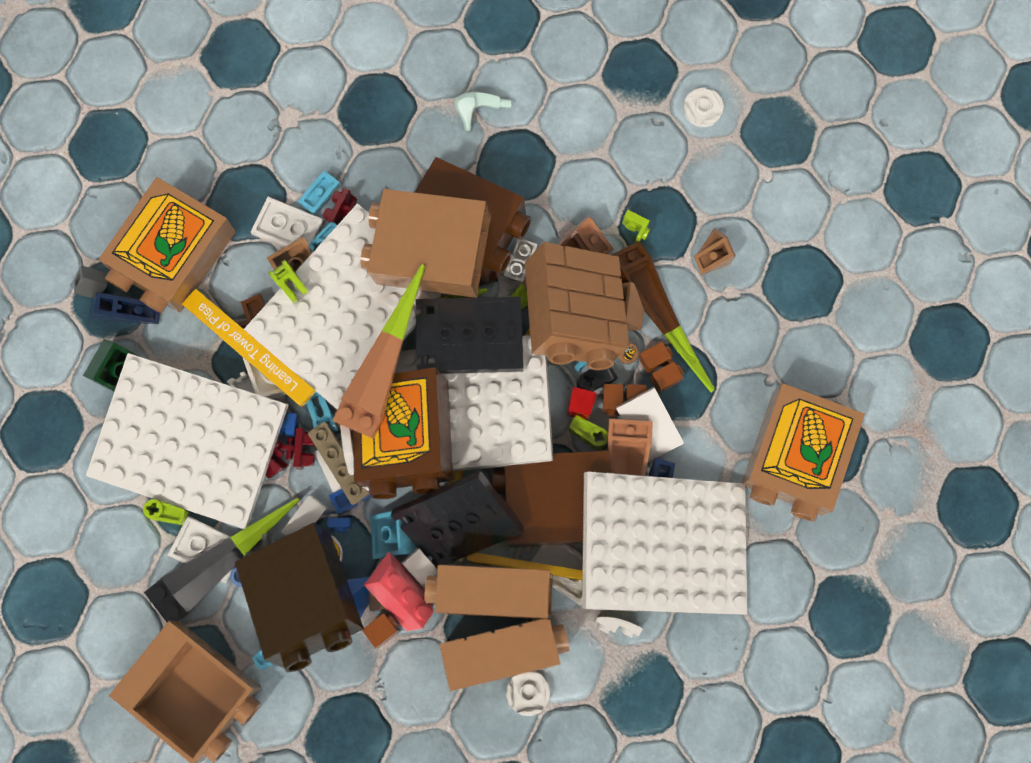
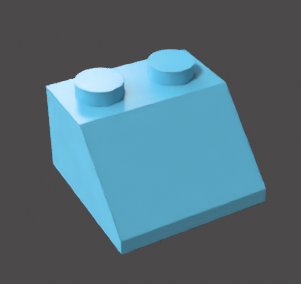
(389, 537)

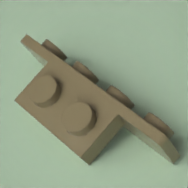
(332, 453)

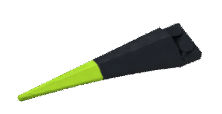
(188, 585)

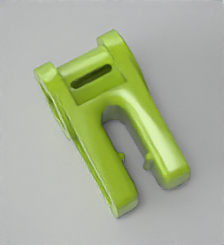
(281, 277)
(586, 431)
(167, 512)

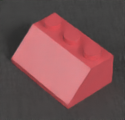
(400, 593)

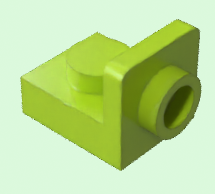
(636, 223)

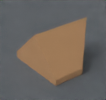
(714, 253)

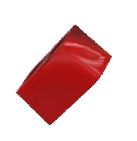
(581, 403)

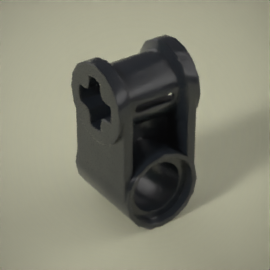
(597, 378)

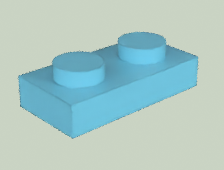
(319, 193)

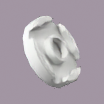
(703, 107)
(528, 693)

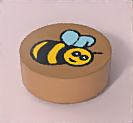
(629, 355)

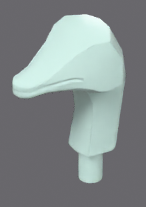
(469, 101)

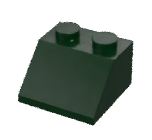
(107, 364)

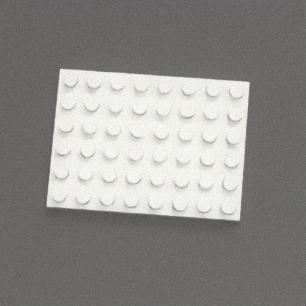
(340, 317)
(497, 415)
(187, 441)
(664, 544)

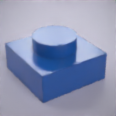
(290, 424)
(341, 502)
(339, 525)

